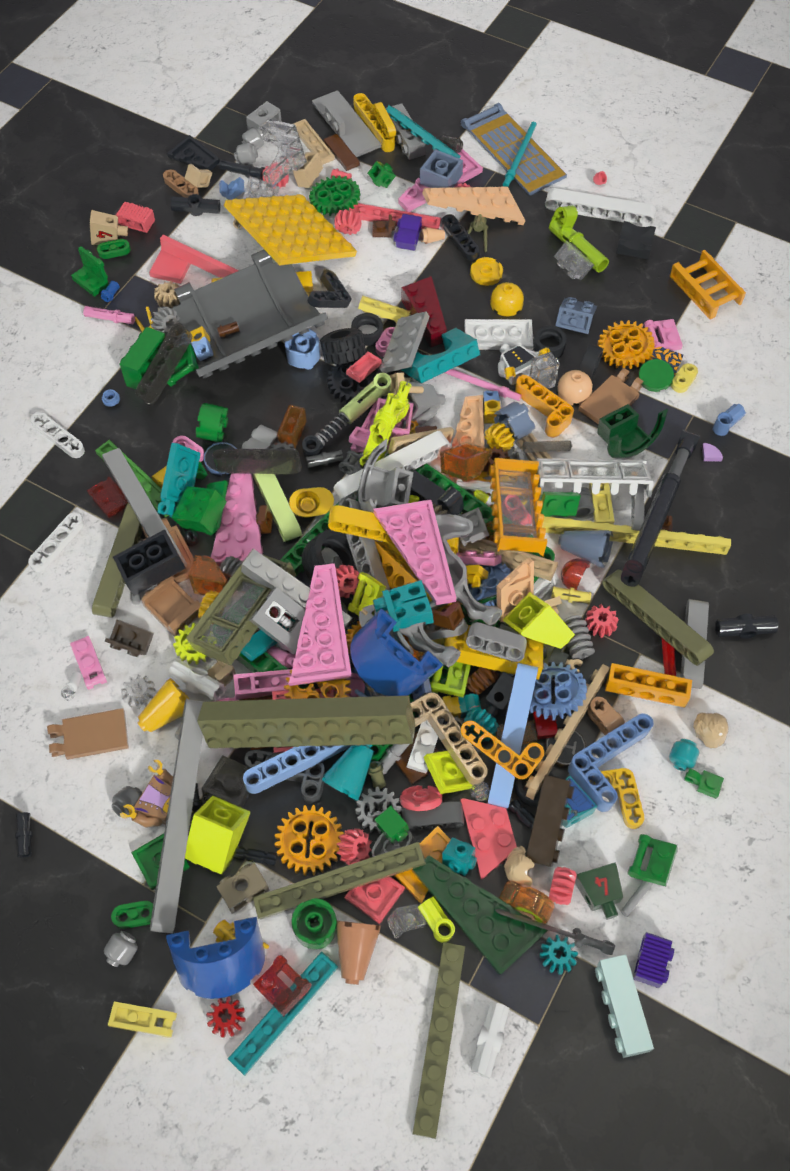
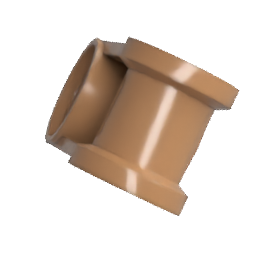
(606, 717)

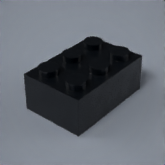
(149, 562)

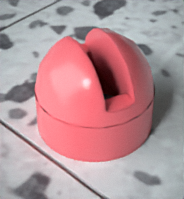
(600, 178)

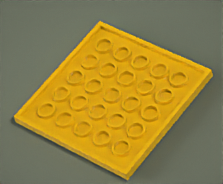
(290, 229)

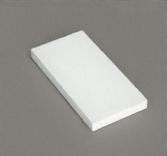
(495, 333)

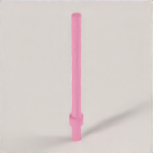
(502, 391)

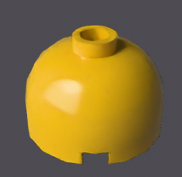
(507, 299)

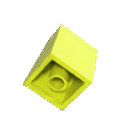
(538, 622)
(215, 834)

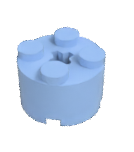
(303, 350)

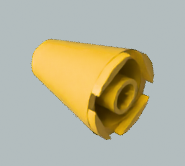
(164, 707)

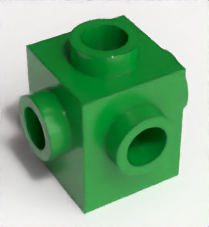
(381, 174)

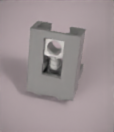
(284, 604)

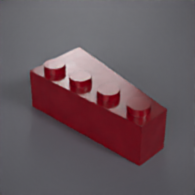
(420, 298)

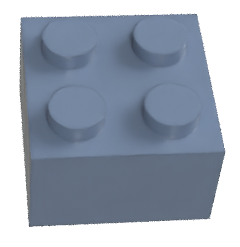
(441, 170)

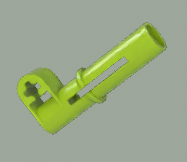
(562, 227)

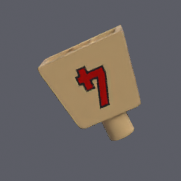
(105, 228)

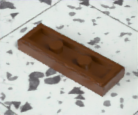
(342, 152)

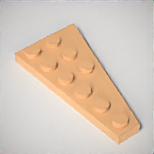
(487, 201)

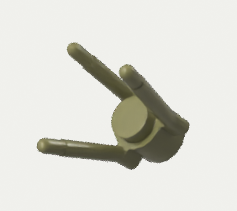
(478, 225)

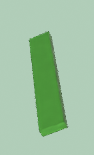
(150, 487)

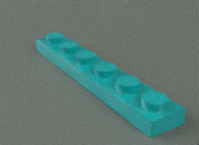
(418, 131)

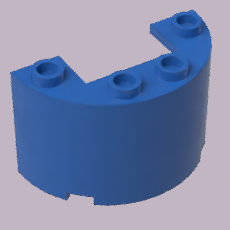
(386, 663)
(220, 967)

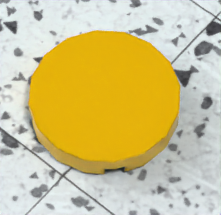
(486, 271)

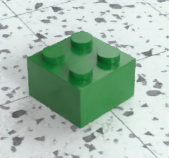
(199, 509)

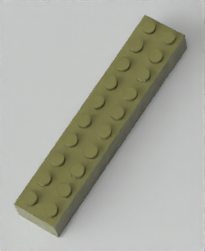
(307, 722)

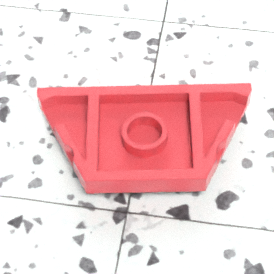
(489, 834)

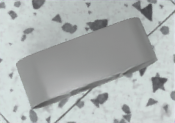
(496, 642)

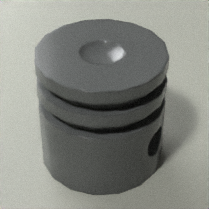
(585, 505)

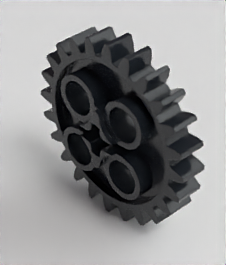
(343, 386)

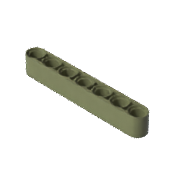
(112, 583)
(659, 619)

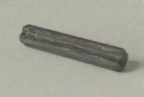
(547, 446)

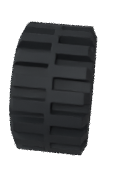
(343, 346)

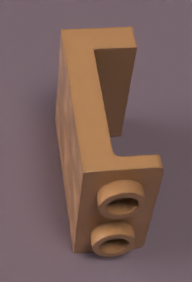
(171, 605)

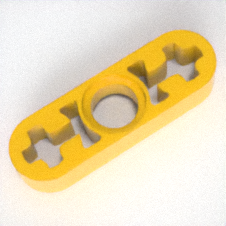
(384, 120)

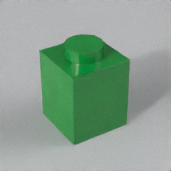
(392, 825)

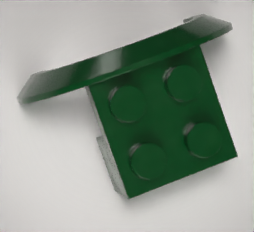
(623, 434)

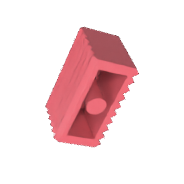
(135, 217)

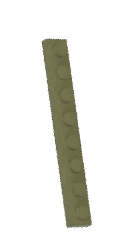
(339, 880)
(439, 1041)

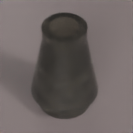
(453, 142)

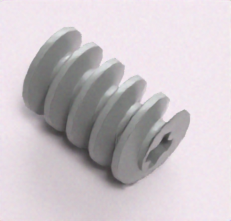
(579, 643)

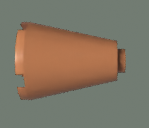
(355, 949)

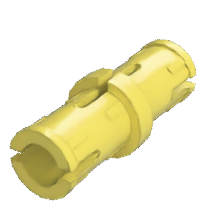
(585, 597)

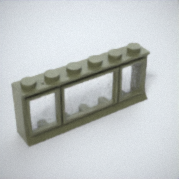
(226, 623)

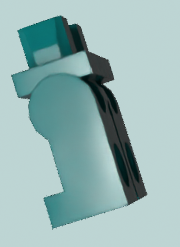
(406, 605)

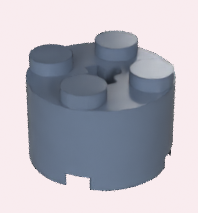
(515, 418)

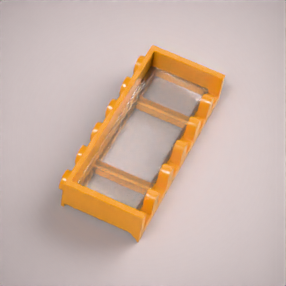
(517, 506)

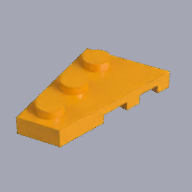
(431, 846)

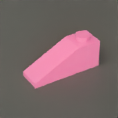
(259, 683)

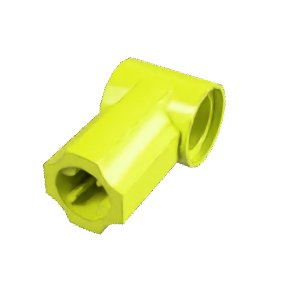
(435, 918)

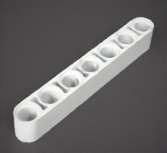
(602, 206)
(406, 458)

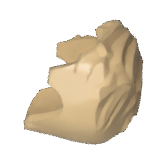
(711, 729)
(517, 867)

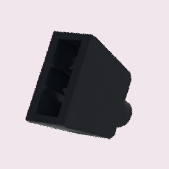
(500, 692)

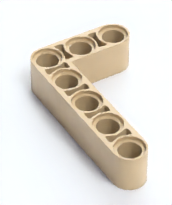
(444, 731)

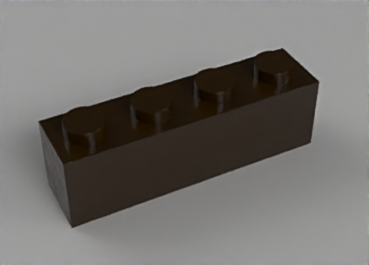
(548, 821)

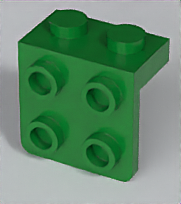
(560, 503)

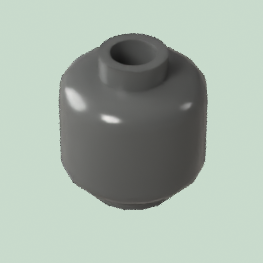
(125, 796)

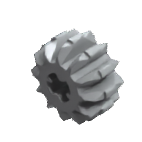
(164, 319)

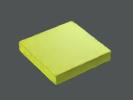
(446, 772)

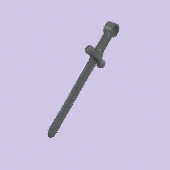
(604, 946)

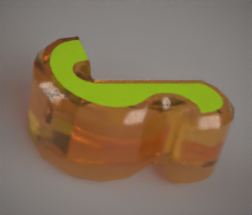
(528, 901)

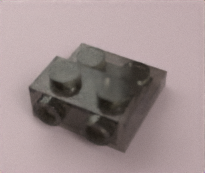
(227, 782)

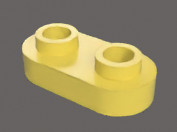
(686, 375)

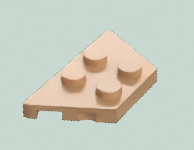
(515, 587)

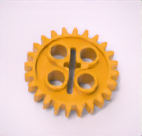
(626, 344)
(338, 685)
(290, 838)

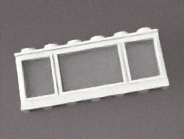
(595, 472)

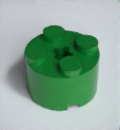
(211, 422)
(309, 912)

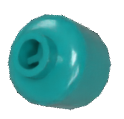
(684, 754)

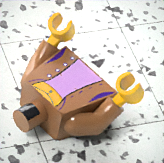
(153, 803)

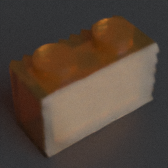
(292, 425)

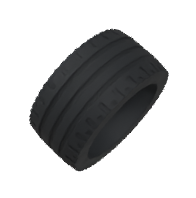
(334, 540)

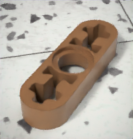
(168, 177)

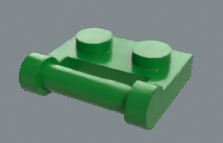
(187, 359)
(659, 863)

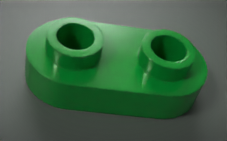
(113, 248)
(134, 913)

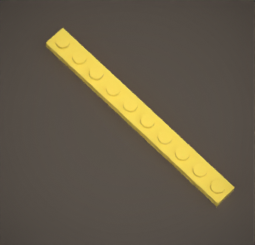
(623, 533)

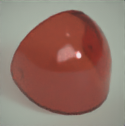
(573, 572)

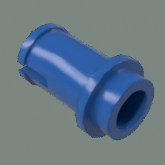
(108, 294)

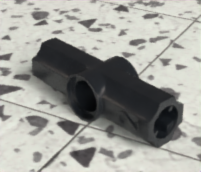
(195, 205)
(746, 626)

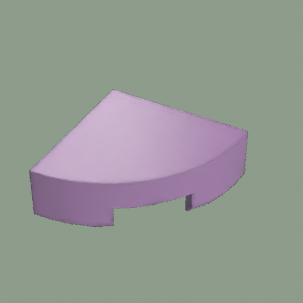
(711, 453)

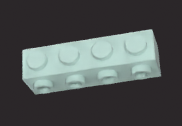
(624, 1006)

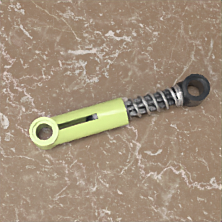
(348, 413)

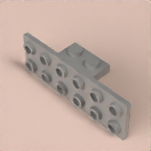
(346, 123)

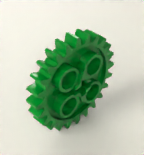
(334, 195)

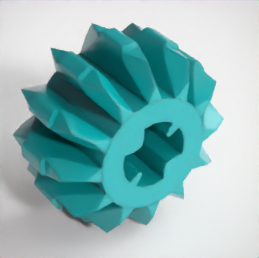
(484, 719)
(567, 952)

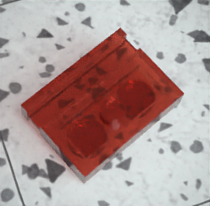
(108, 497)

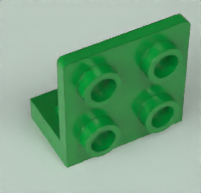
(92, 274)

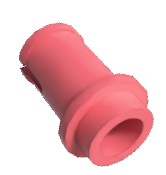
(336, 173)

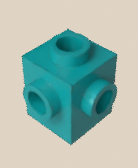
(459, 856)

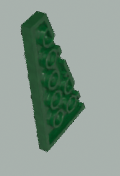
(473, 910)

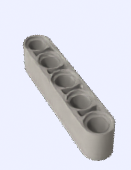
(697, 618)

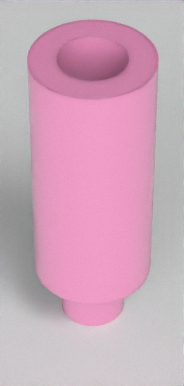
(282, 656)

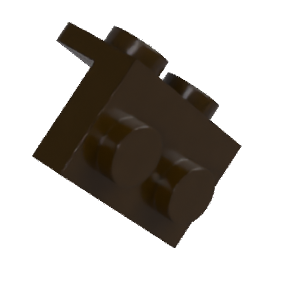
(130, 638)

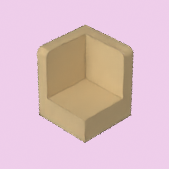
(198, 177)
(222, 672)

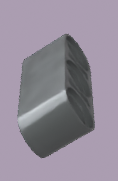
(444, 816)

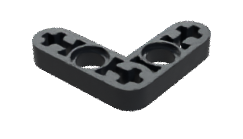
(334, 297)

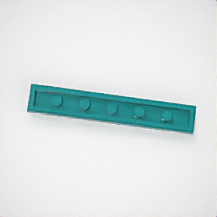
(274, 1023)

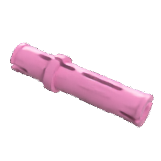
(115, 316)

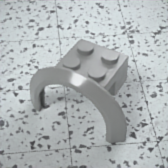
(383, 487)

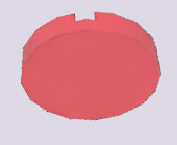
(420, 799)

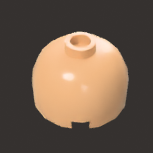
(575, 387)

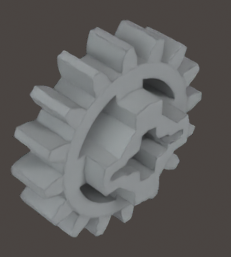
(372, 803)

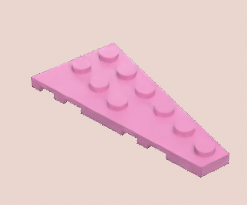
(238, 526)
(322, 637)

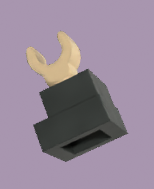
(558, 657)

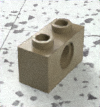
(237, 899)

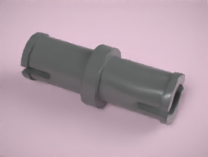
(324, 458)

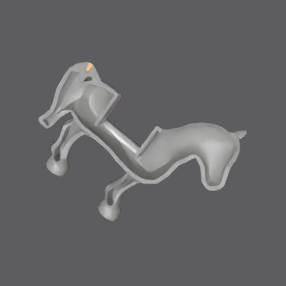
(450, 527)

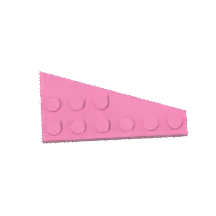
(413, 195)
(418, 539)

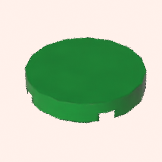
(656, 375)

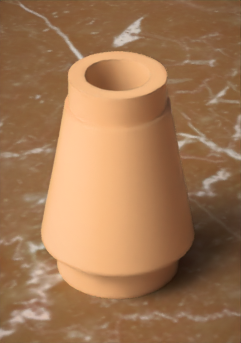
(431, 235)

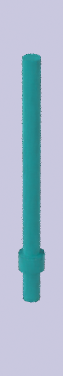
(510, 174)

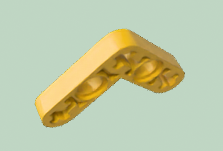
(614, 779)

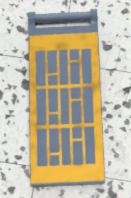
(503, 138)

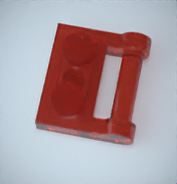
(276, 991)

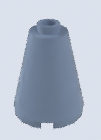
(588, 545)

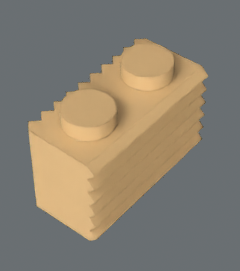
(309, 171)

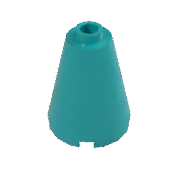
(350, 771)

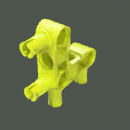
(386, 419)

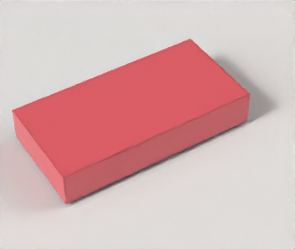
(363, 367)

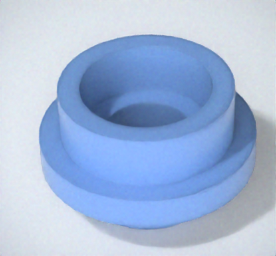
(110, 398)

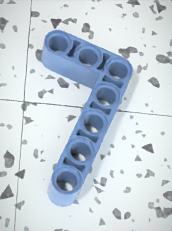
(605, 753)

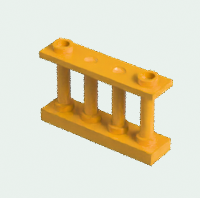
(701, 296)

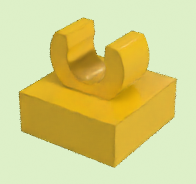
(475, 574)

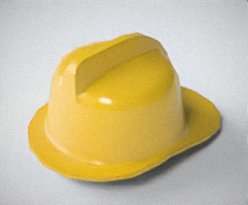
(311, 502)

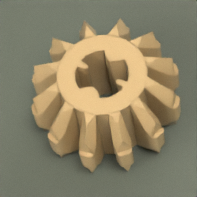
(166, 295)

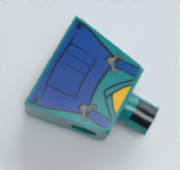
(580, 805)

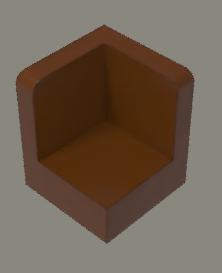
(449, 617)

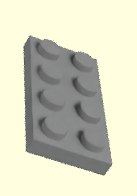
(404, 342)

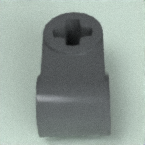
(351, 463)

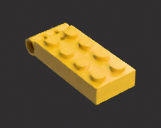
(532, 657)

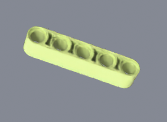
(278, 506)

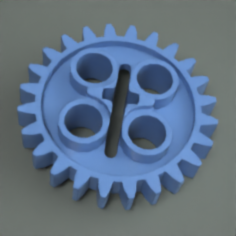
(489, 586)
(569, 691)

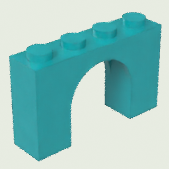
(459, 349)

